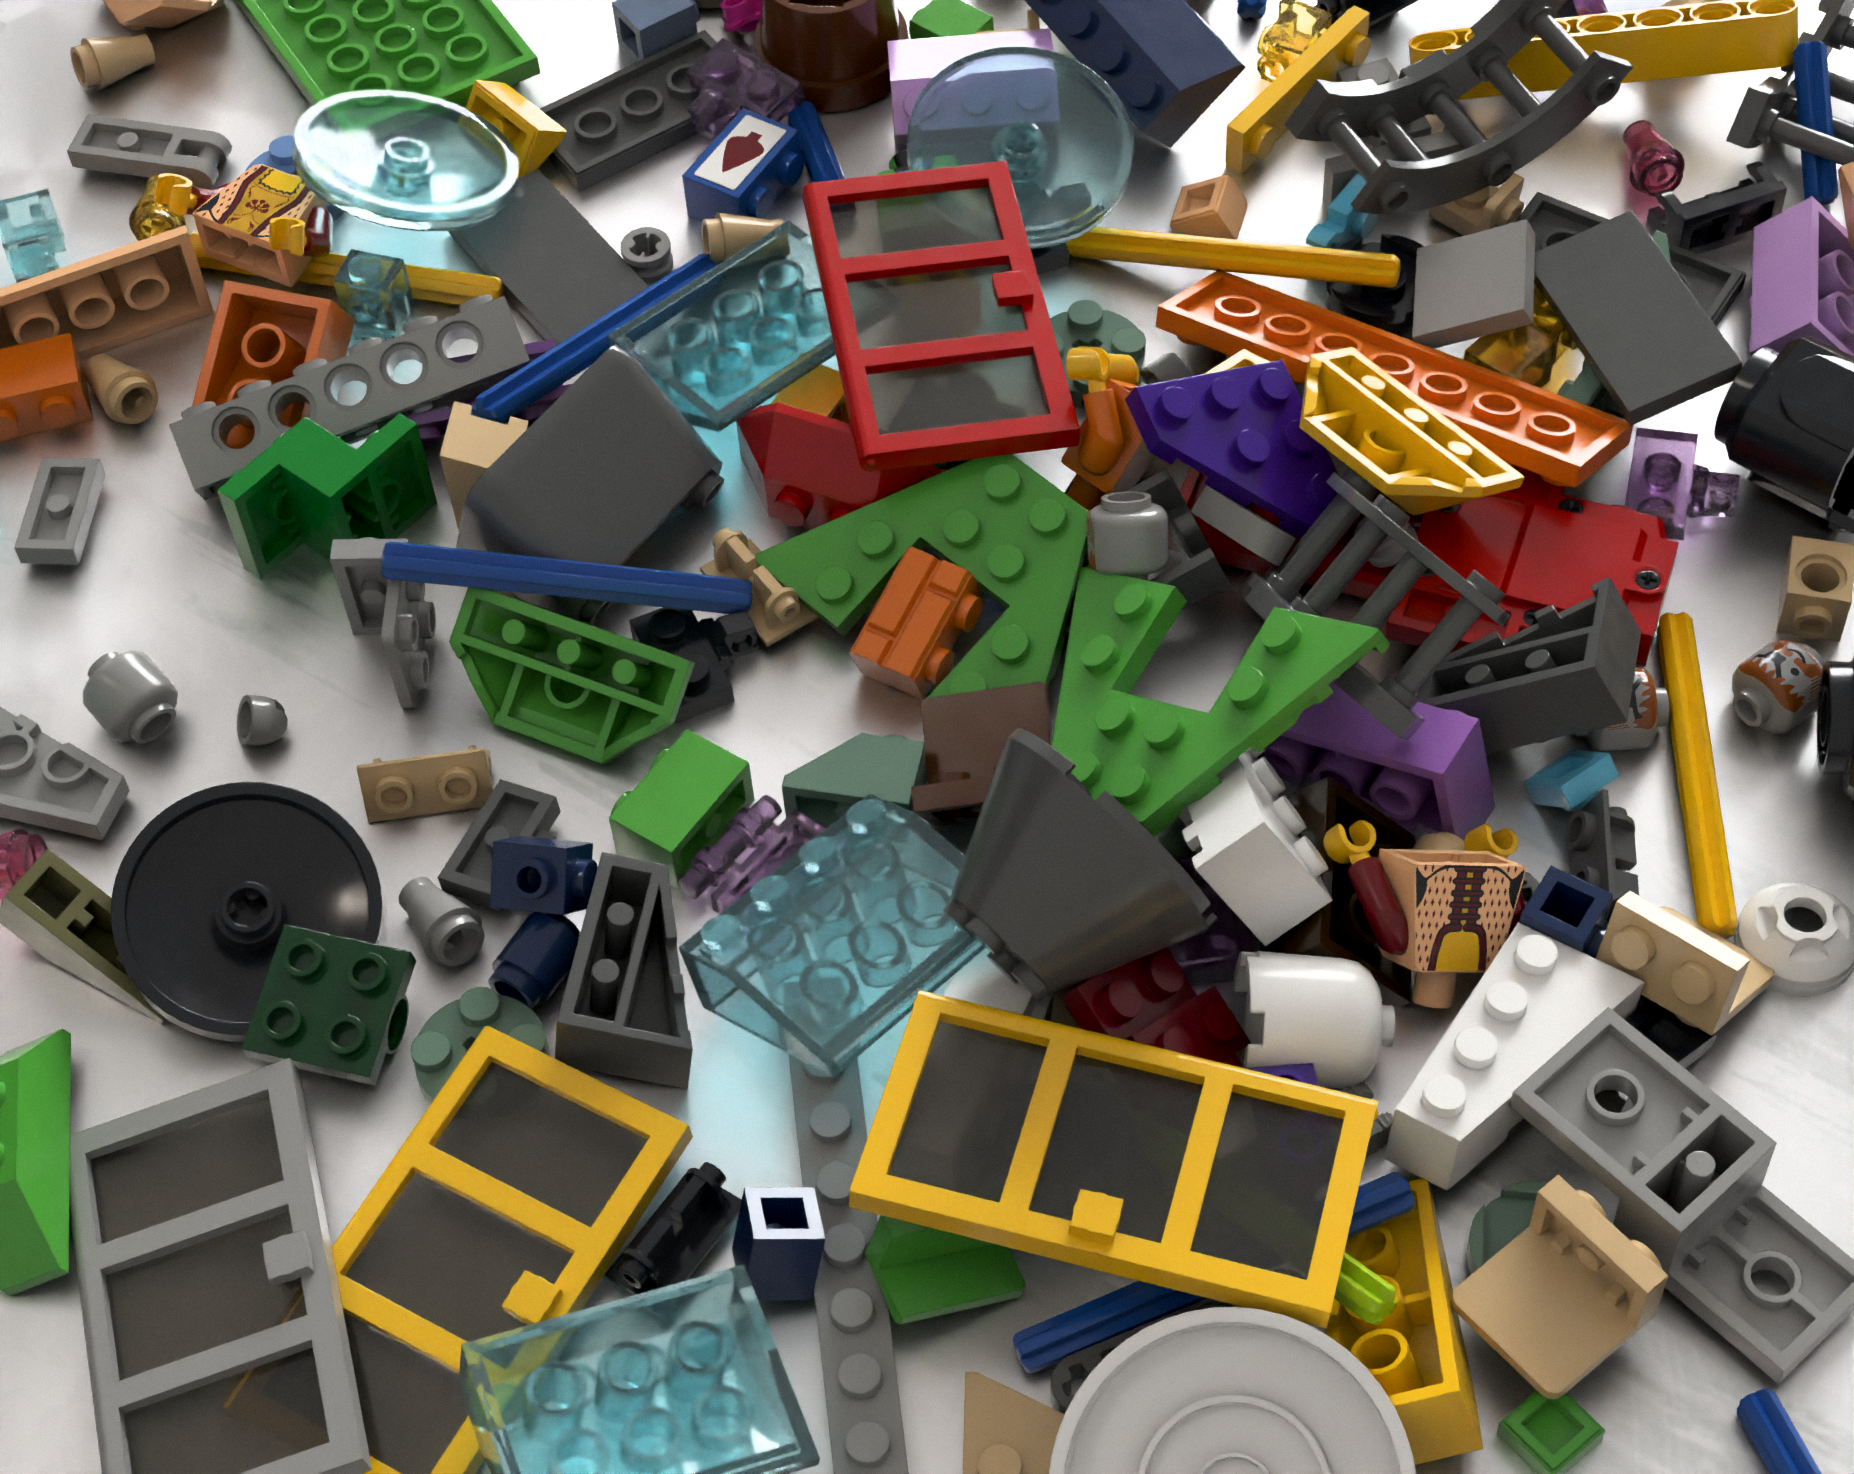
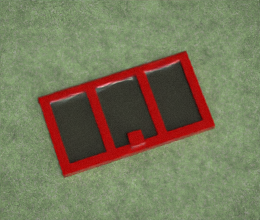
(938, 317)

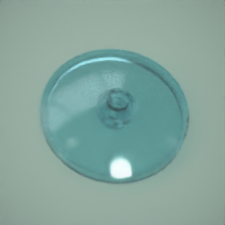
(1044, 116)
(405, 160)

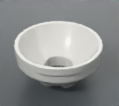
(1802, 961)

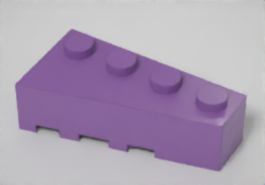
(1421, 783)

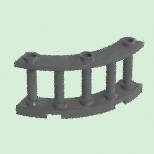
(1771, 106)
(1363, 109)
(1395, 696)

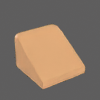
(1210, 209)

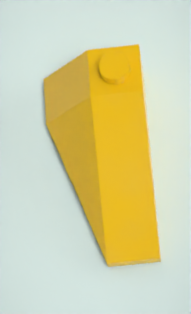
(1419, 1346)

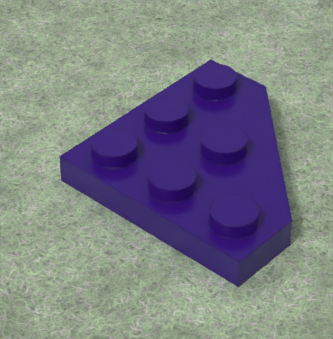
(1242, 436)

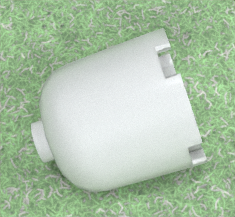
(1312, 1013)

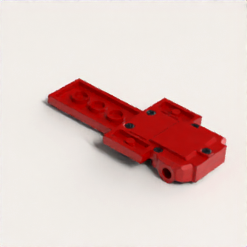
(1522, 540)

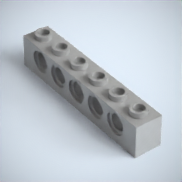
(488, 322)

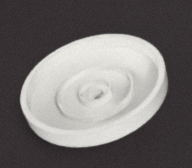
(1231, 1398)

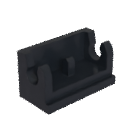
(1719, 216)

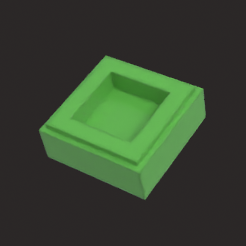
(1550, 1433)

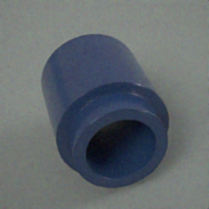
(535, 959)

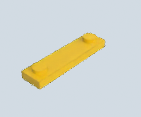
(1263, 121)

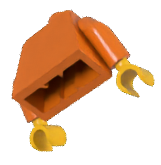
(1110, 445)

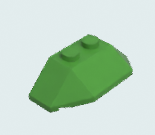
(565, 676)
(35, 1162)

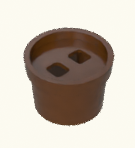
(831, 47)

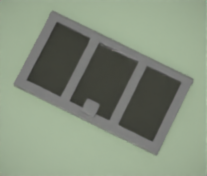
(213, 1287)

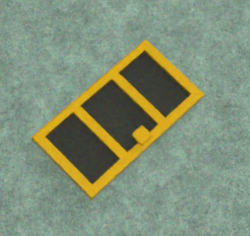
(1117, 1157)
(483, 1226)

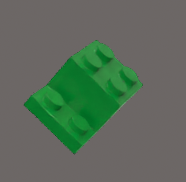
(323, 489)

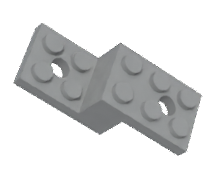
(1692, 1191)

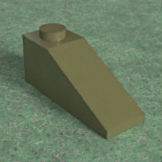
(70, 926)

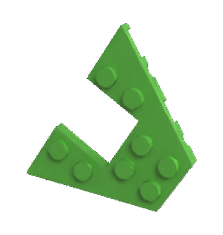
(984, 515)
(1168, 755)

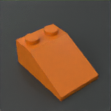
(265, 337)

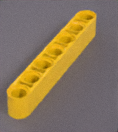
(1654, 41)

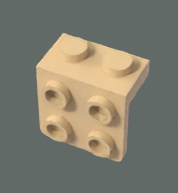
(1682, 963)
(1562, 1291)

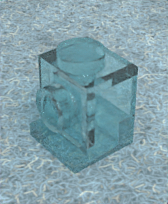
(31, 234)
(375, 294)

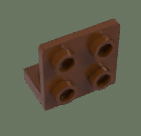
(965, 743)

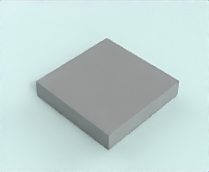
(1474, 285)

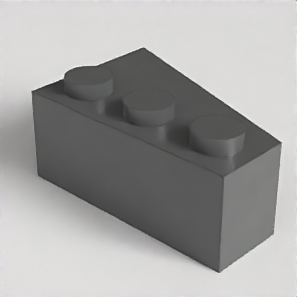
(1548, 679)
(625, 981)

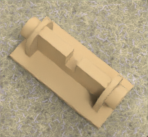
(773, 608)
(426, 784)

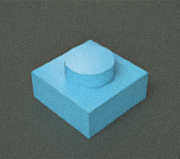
(1572, 779)

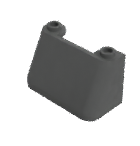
(591, 477)

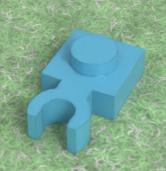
(1342, 219)

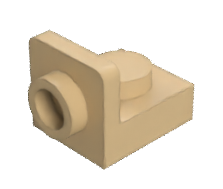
(1483, 209)

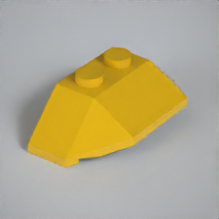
(1396, 436)

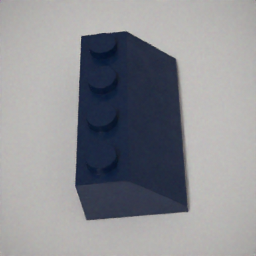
(1150, 53)

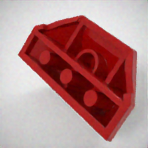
(810, 466)

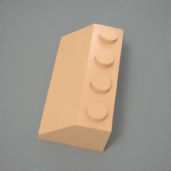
(109, 296)

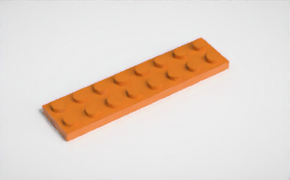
(1507, 416)

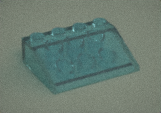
(736, 330)
(836, 938)
(640, 1388)

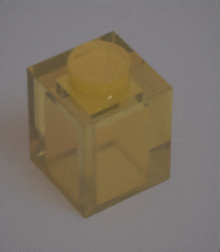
(1519, 353)

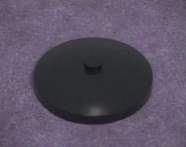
(217, 883)

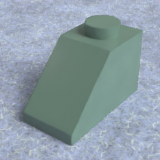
(852, 771)

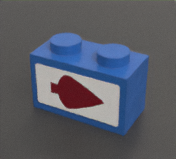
(744, 168)

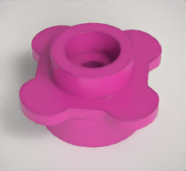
(740, 15)

